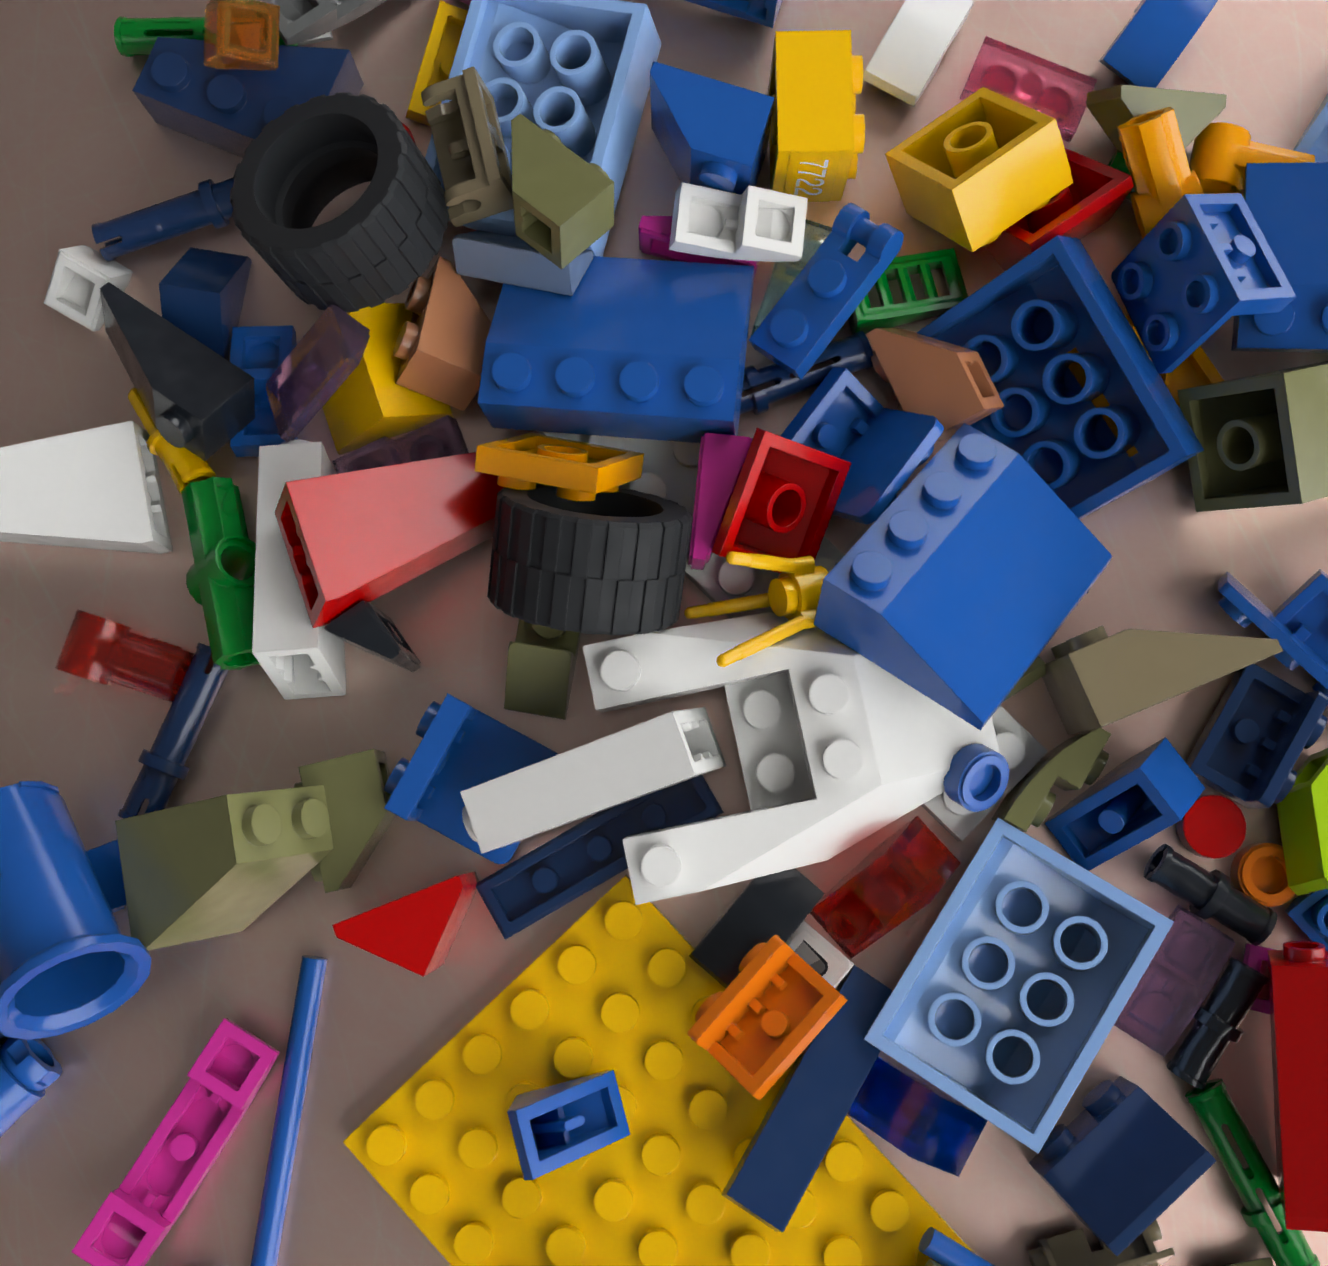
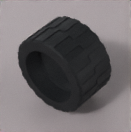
(310, 160)
(589, 563)

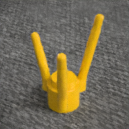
(790, 595)

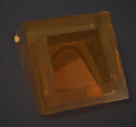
(241, 35)

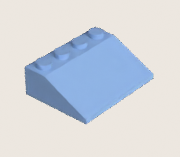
(568, 71)
(1018, 983)

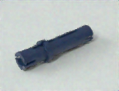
(166, 220)
(849, 353)
(176, 736)

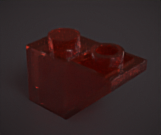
(886, 887)

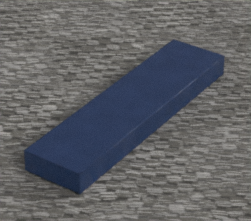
(587, 854)
(809, 1107)

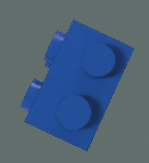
(877, 441)
(457, 753)

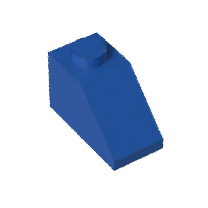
(1127, 806)

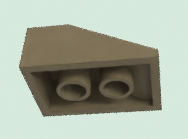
(1118, 675)

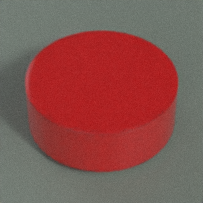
(1212, 827)

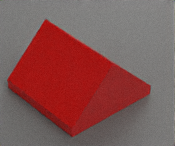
(1071, 213)
(781, 499)
(414, 928)

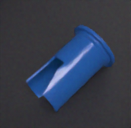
(57, 932)

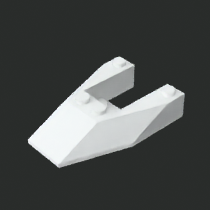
(820, 740)

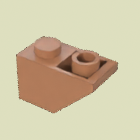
(444, 340)
(934, 377)

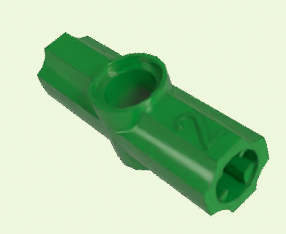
(222, 569)

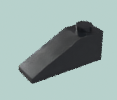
(185, 386)

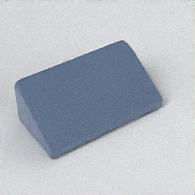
(515, 263)

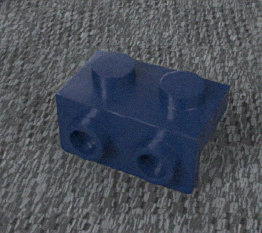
(1257, 737)

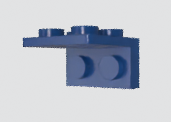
(1196, 274)

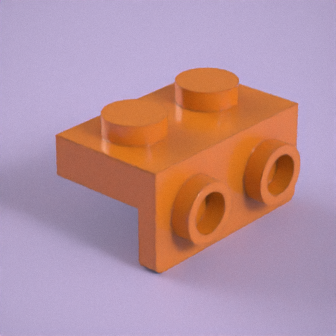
(765, 1015)

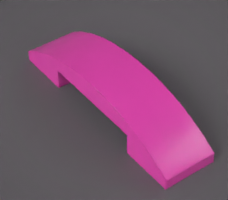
(180, 1150)

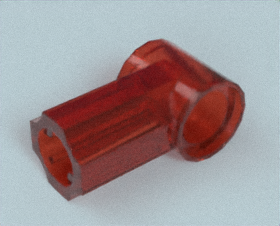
(112, 653)

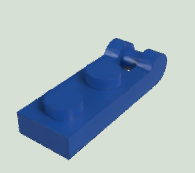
(826, 291)

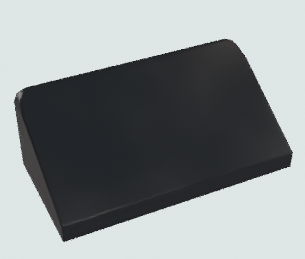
(374, 633)

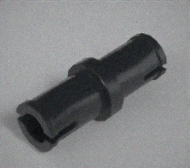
(1210, 895)
(1217, 1023)

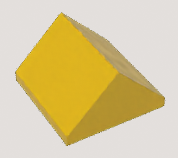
(369, 399)

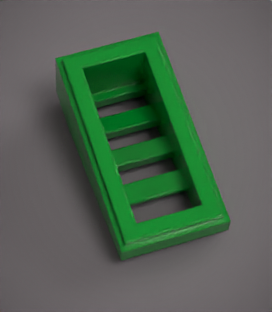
(912, 310)

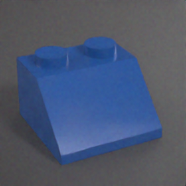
(709, 128)

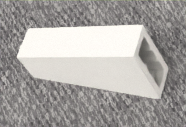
(84, 491)
(292, 653)
(591, 778)

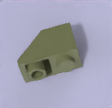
(557, 195)
(356, 812)

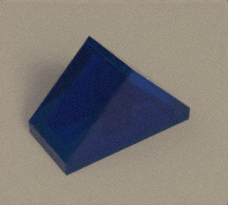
(917, 1118)

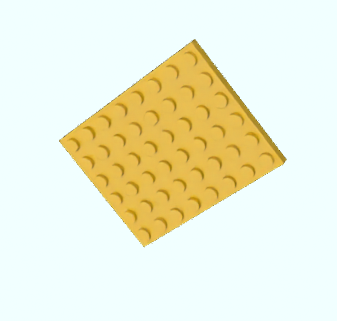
(619, 1000)

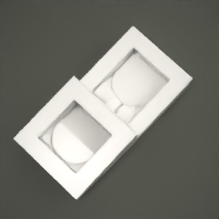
(915, 46)
(736, 226)

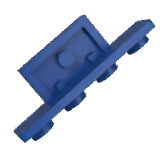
(1297, 623)

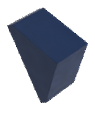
(206, 296)

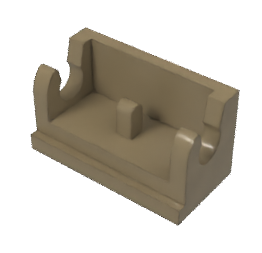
(469, 148)

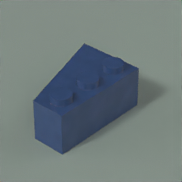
(235, 104)

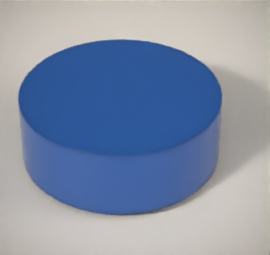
(976, 777)

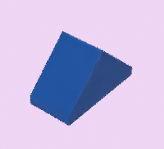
(566, 1122)

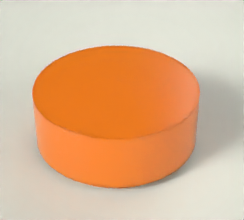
(1261, 874)

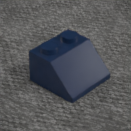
(1120, 1162)

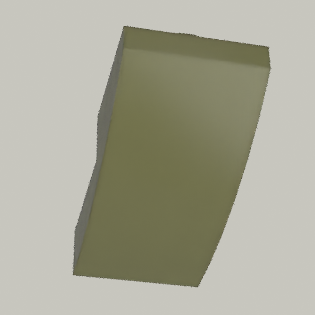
(1066, 766)

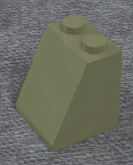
(1260, 439)
(218, 861)

